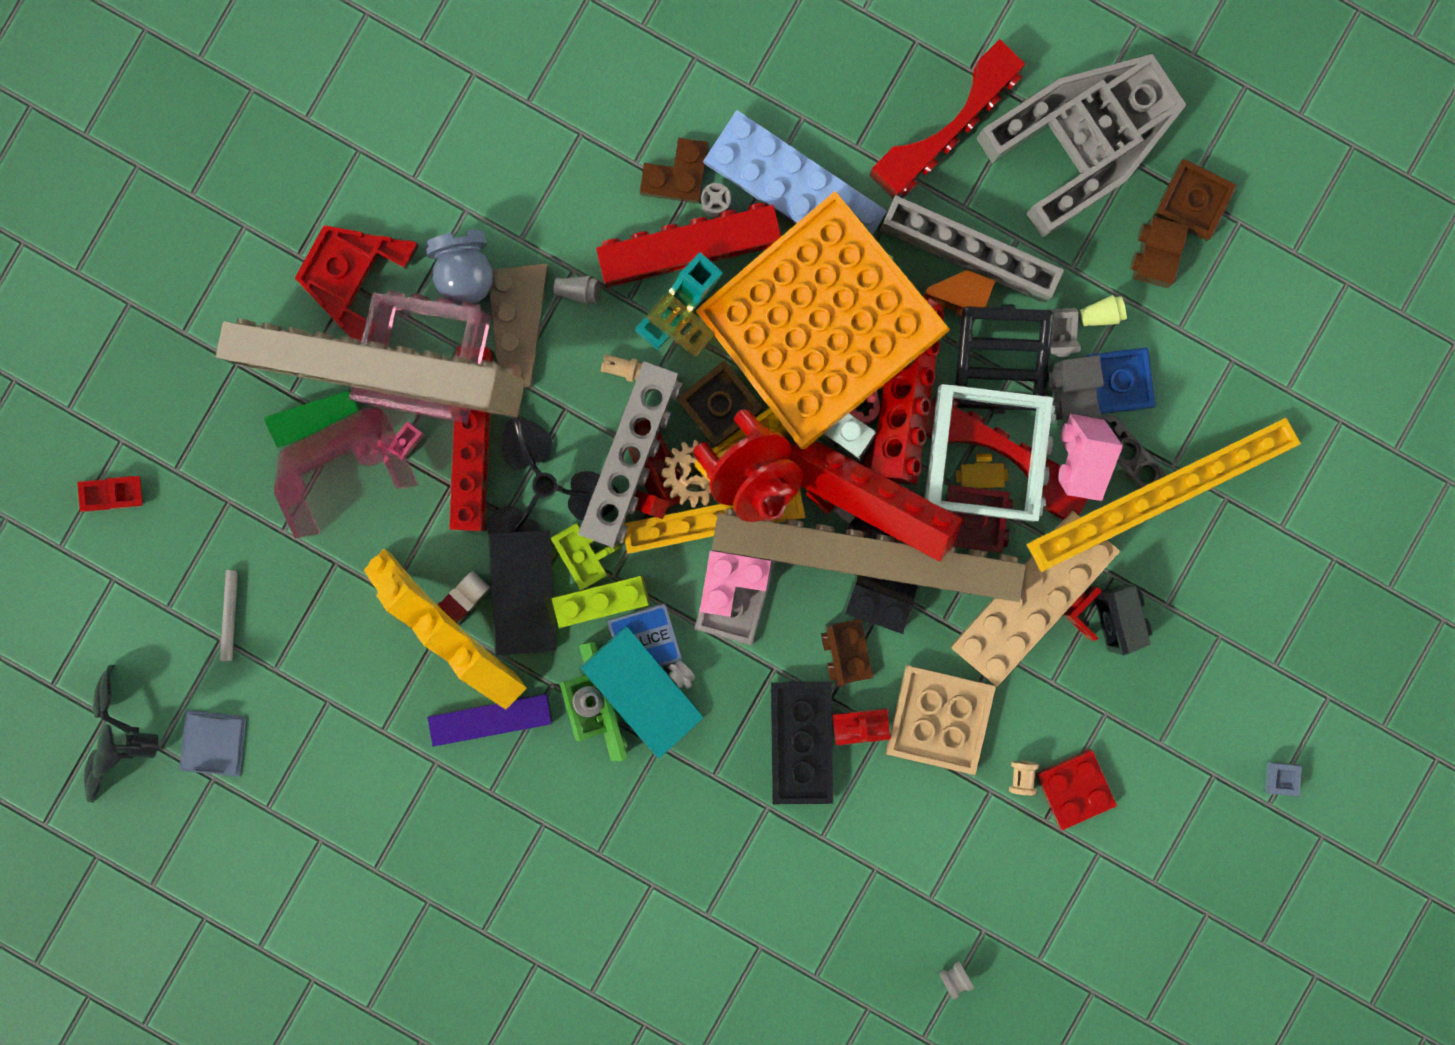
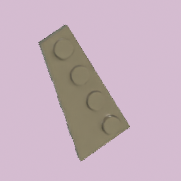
(516, 314)

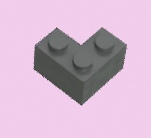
(1075, 387)

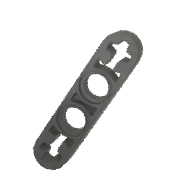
(1140, 458)

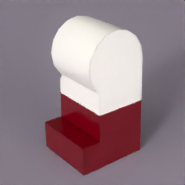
(464, 597)

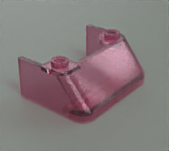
(364, 433)

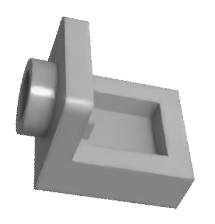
(1064, 332)

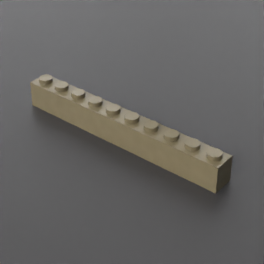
(868, 557)

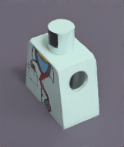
(851, 437)

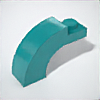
(690, 289)

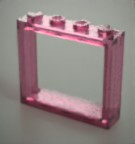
(378, 330)

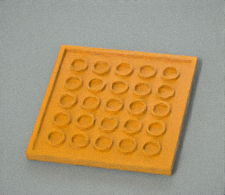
(821, 320)

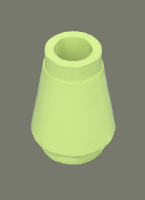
(1104, 312)

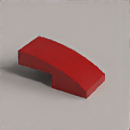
(110, 494)

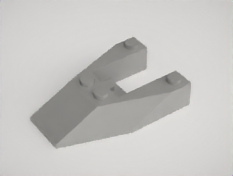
(1103, 122)

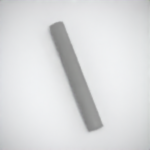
(229, 612)

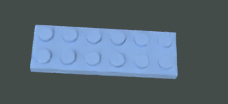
(781, 174)

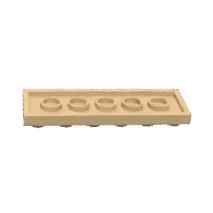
(1010, 629)

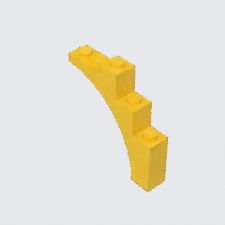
(441, 634)

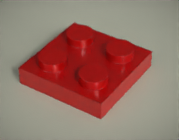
(1076, 789)

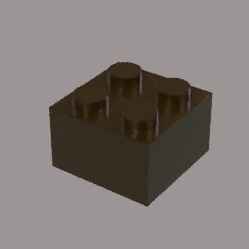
(716, 401)

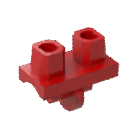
(861, 726)

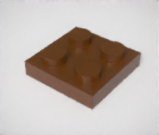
(1195, 199)

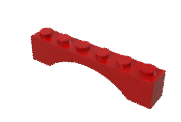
(904, 163)
(970, 429)

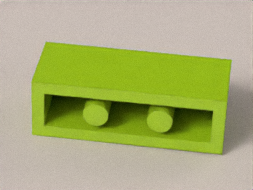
(600, 601)

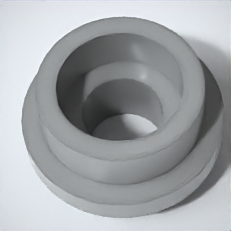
(579, 701)

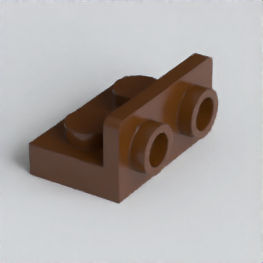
(847, 652)

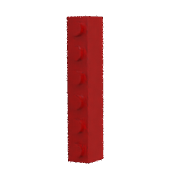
(676, 246)
(877, 500)

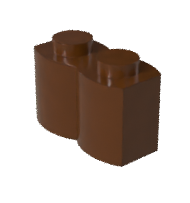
(1159, 252)

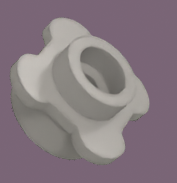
(681, 675)

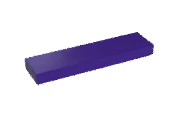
(489, 720)

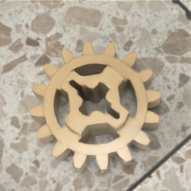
(685, 465)

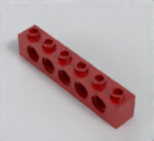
(901, 404)
(470, 468)

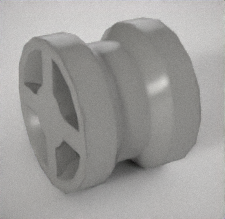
(714, 195)
(956, 980)

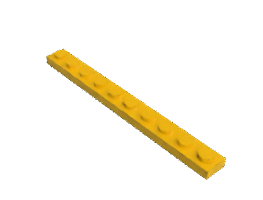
(1162, 495)

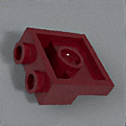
(979, 531)

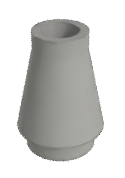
(579, 289)

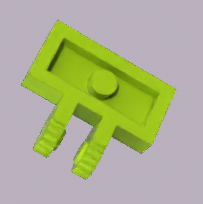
(580, 556)

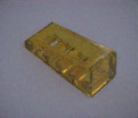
(687, 316)

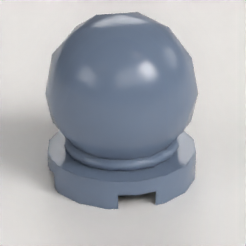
(460, 267)

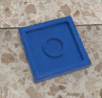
(1125, 381)

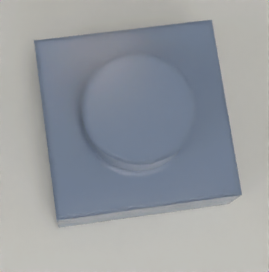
(1283, 779)

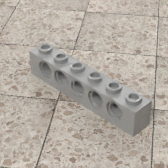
(971, 250)
(649, 379)

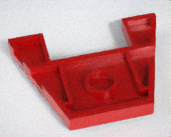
(339, 267)

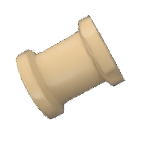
(1023, 777)

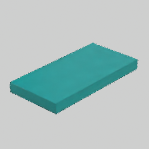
(641, 692)

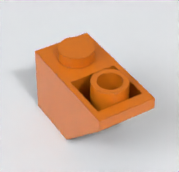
(961, 291)

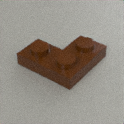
(678, 182)

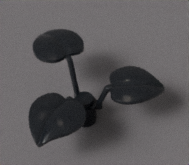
(525, 445)
(106, 755)

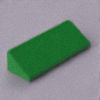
(309, 418)

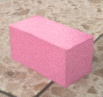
(409, 437)

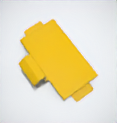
(982, 473)

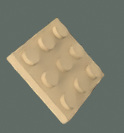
(940, 719)

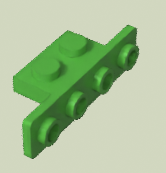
(604, 722)

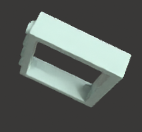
(1041, 447)

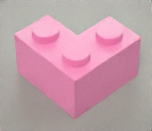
(1091, 456)
(725, 573)

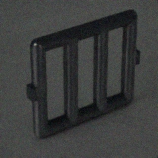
(967, 342)

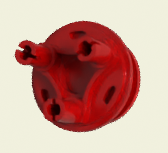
(753, 473)

